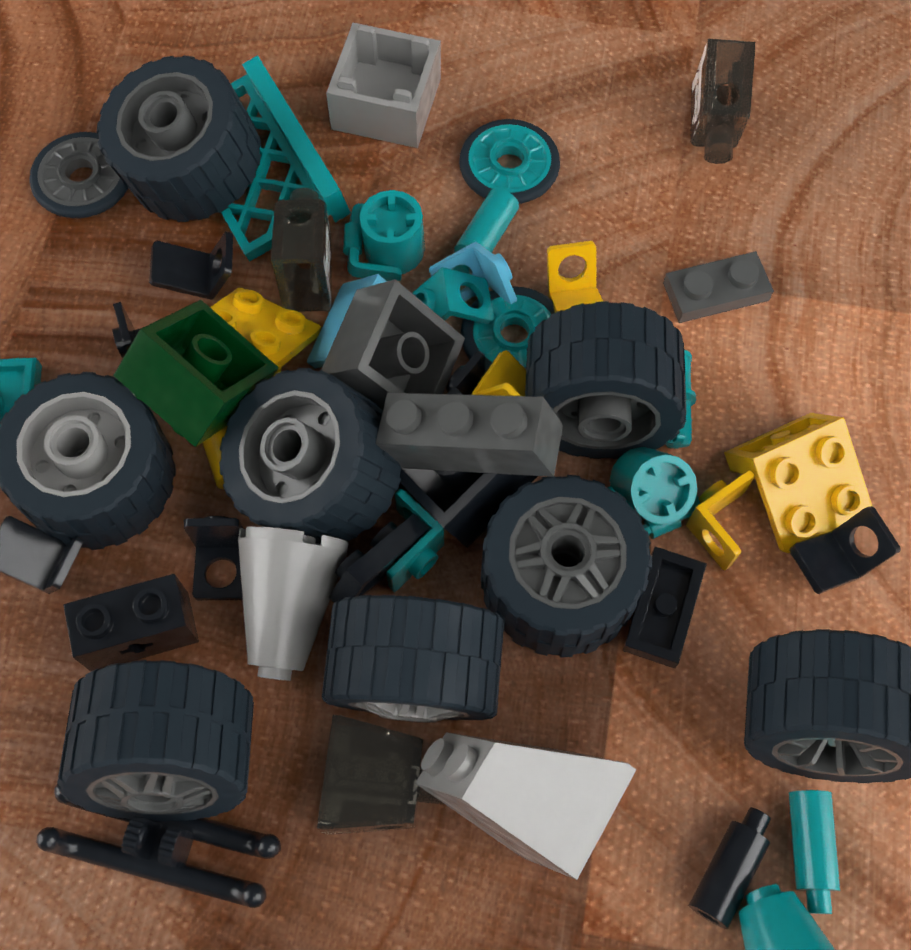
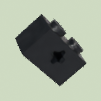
(131, 623)

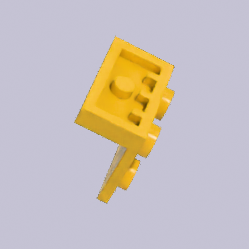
(267, 326)
(804, 476)

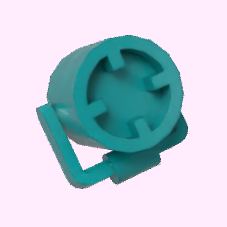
(391, 236)
(657, 487)

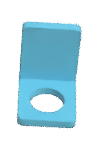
(484, 265)

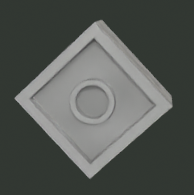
(384, 85)

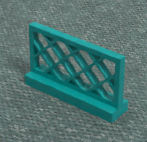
(296, 151)

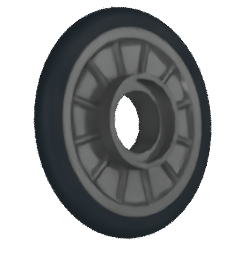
(68, 198)

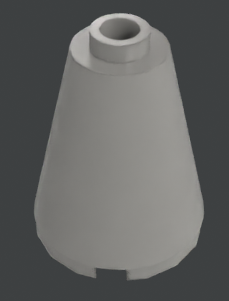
(285, 594)

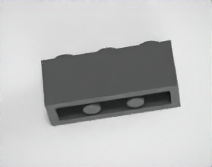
(471, 433)

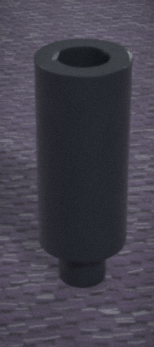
(732, 869)

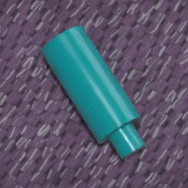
(489, 222)
(814, 848)

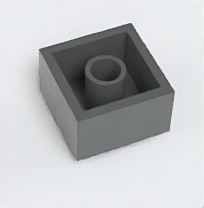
(392, 345)

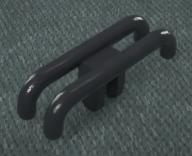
(161, 851)

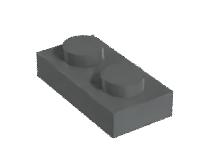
(717, 287)

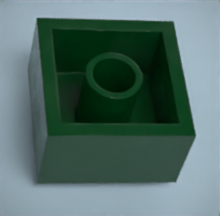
(193, 370)

